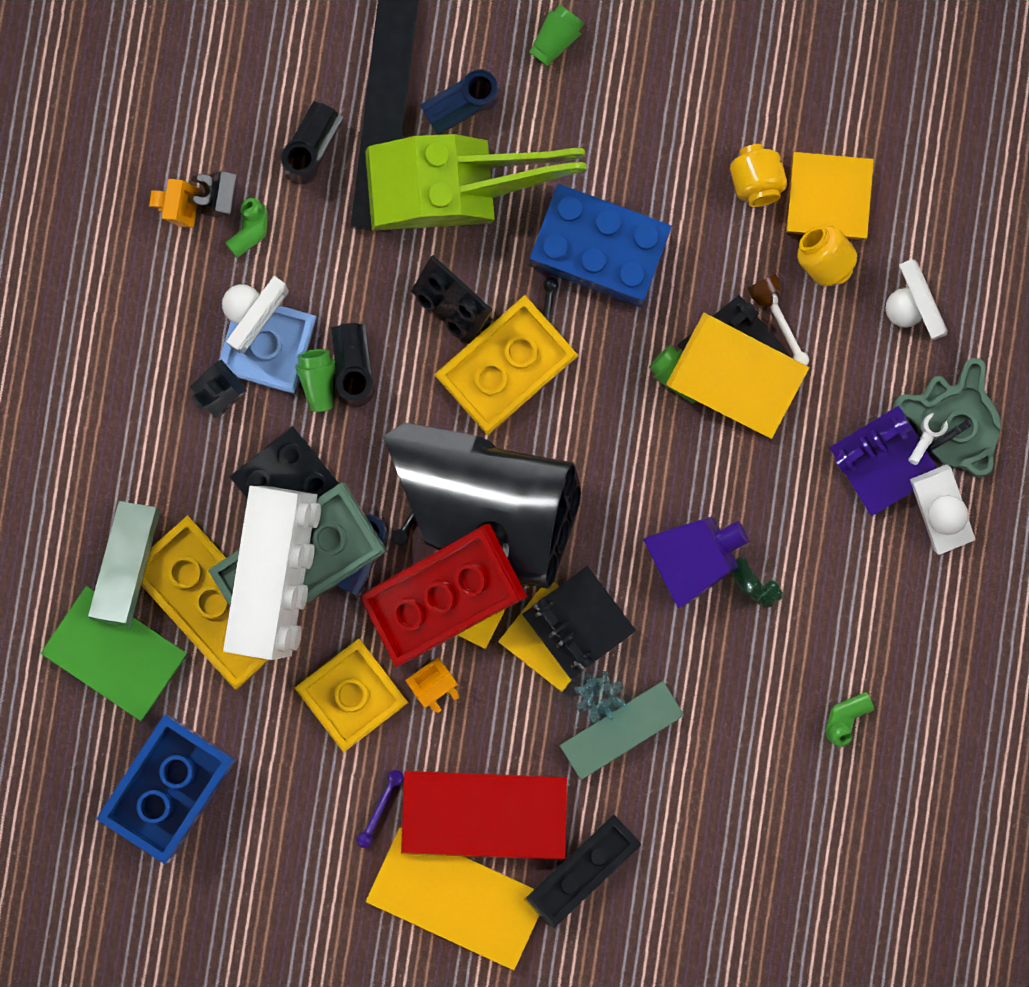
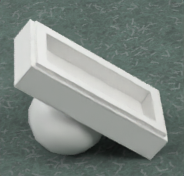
(909, 305)
(251, 311)
(942, 509)

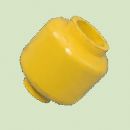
(758, 175)
(827, 255)

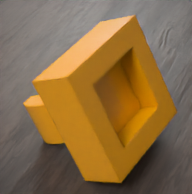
(175, 203)
(432, 683)

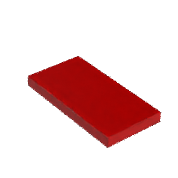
(443, 595)
(484, 815)

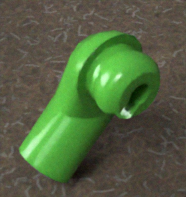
(253, 227)
(843, 716)

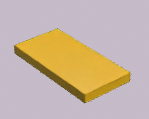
(186, 591)
(457, 902)

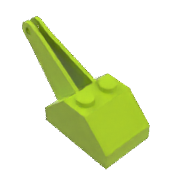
(449, 179)

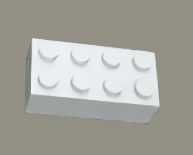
(271, 572)

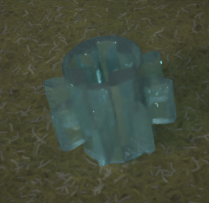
(605, 706)

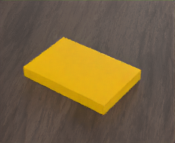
(506, 365)
(737, 375)

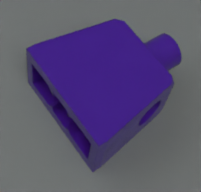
(695, 556)

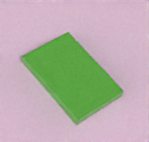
(115, 660)

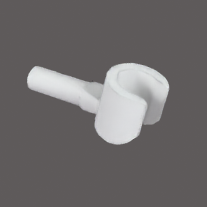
(926, 439)

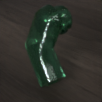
(749, 583)

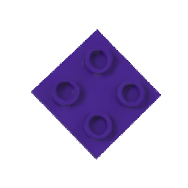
(879, 462)

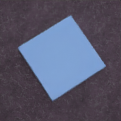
(274, 351)

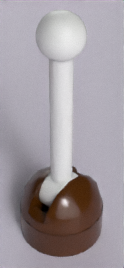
(767, 294)

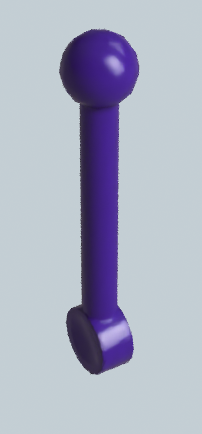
(364, 839)

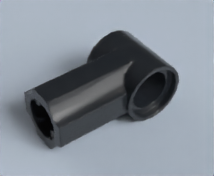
(311, 140)
(352, 361)

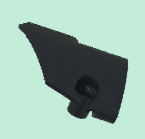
(467, 482)

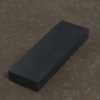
(582, 871)

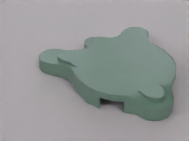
(967, 400)

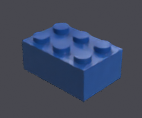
(599, 245)
(166, 789)

